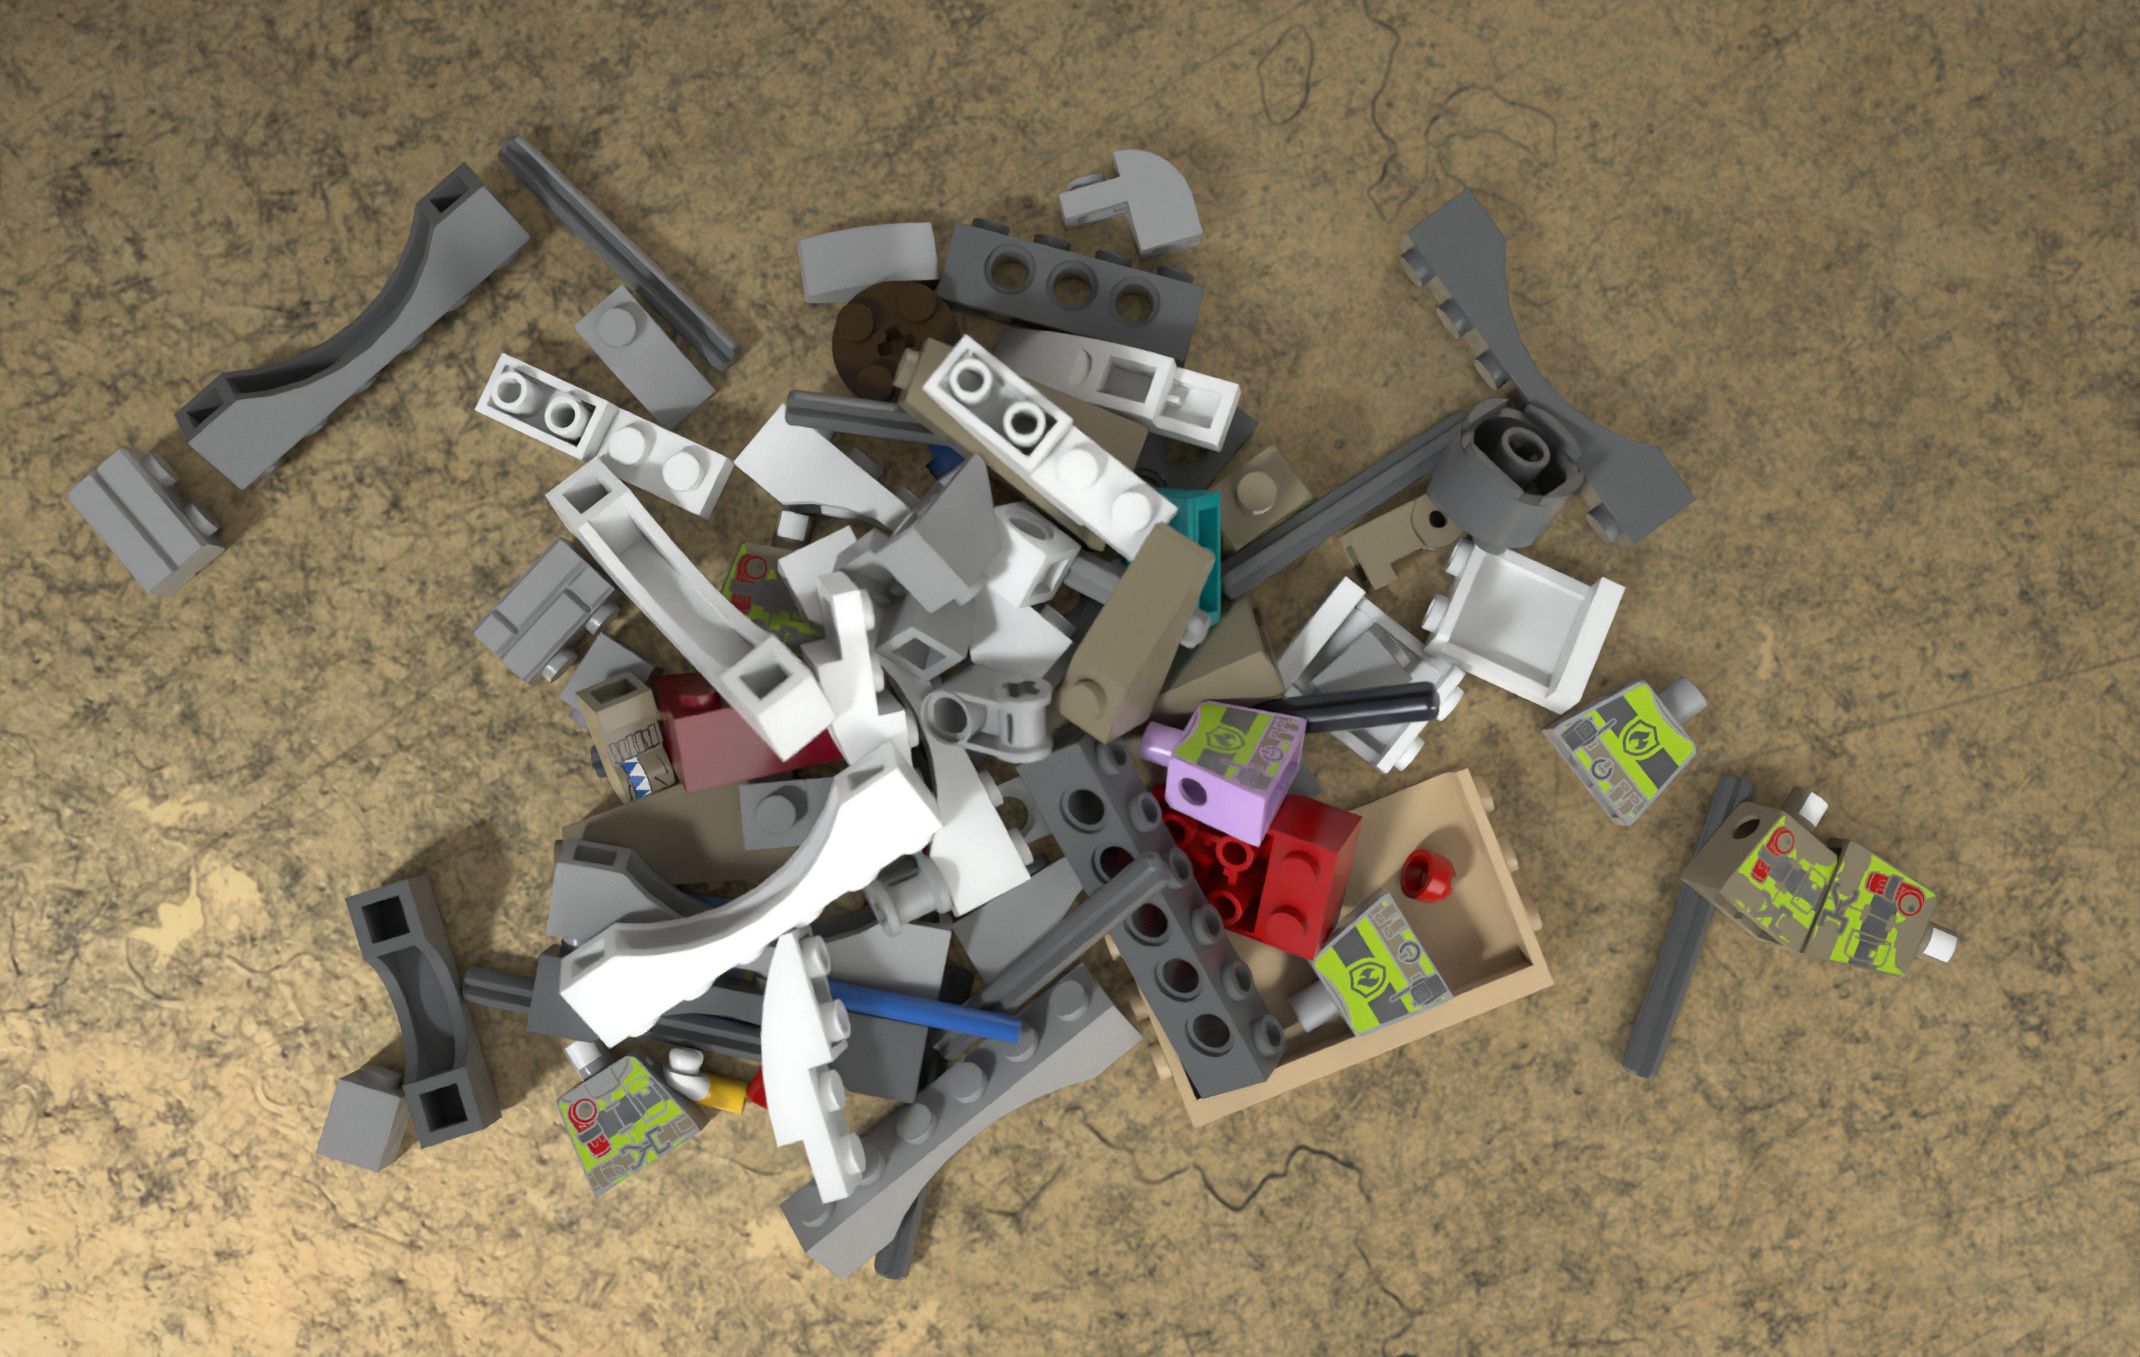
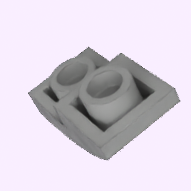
(850, 260)

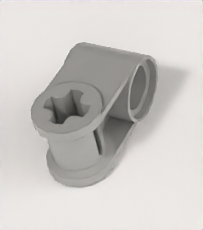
(991, 714)
(906, 891)

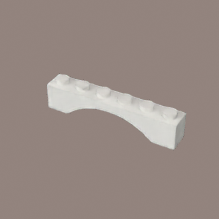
(820, 480)
(729, 650)
(973, 846)
(643, 969)

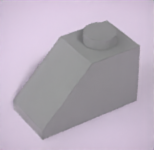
(645, 358)
(946, 539)

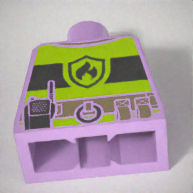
(1228, 765)

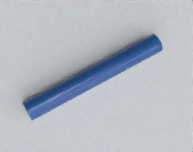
(926, 1012)

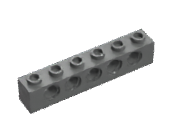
(1176, 937)

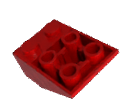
(1286, 887)

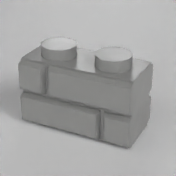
(147, 520)
(549, 613)

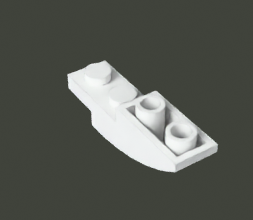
(1125, 382)
(592, 427)
(1046, 448)
(854, 677)
(798, 1039)

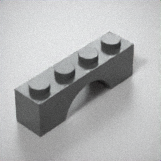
(445, 1065)

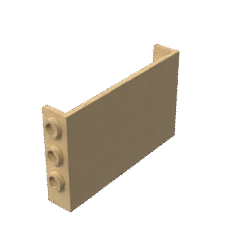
(1474, 937)

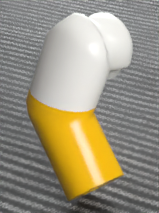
(703, 1087)

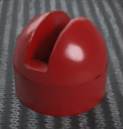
(1415, 872)

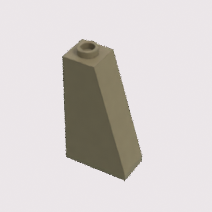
(1110, 431)
(1228, 667)
(685, 834)

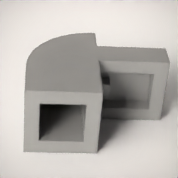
(1148, 193)
(908, 632)
(781, 811)

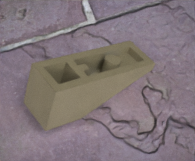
(1135, 637)

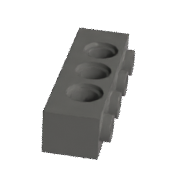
(980, 248)

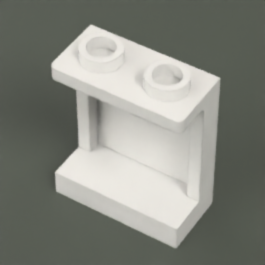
(1520, 624)
(1327, 632)

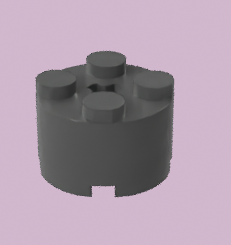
(1506, 475)

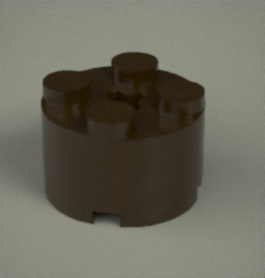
(874, 320)

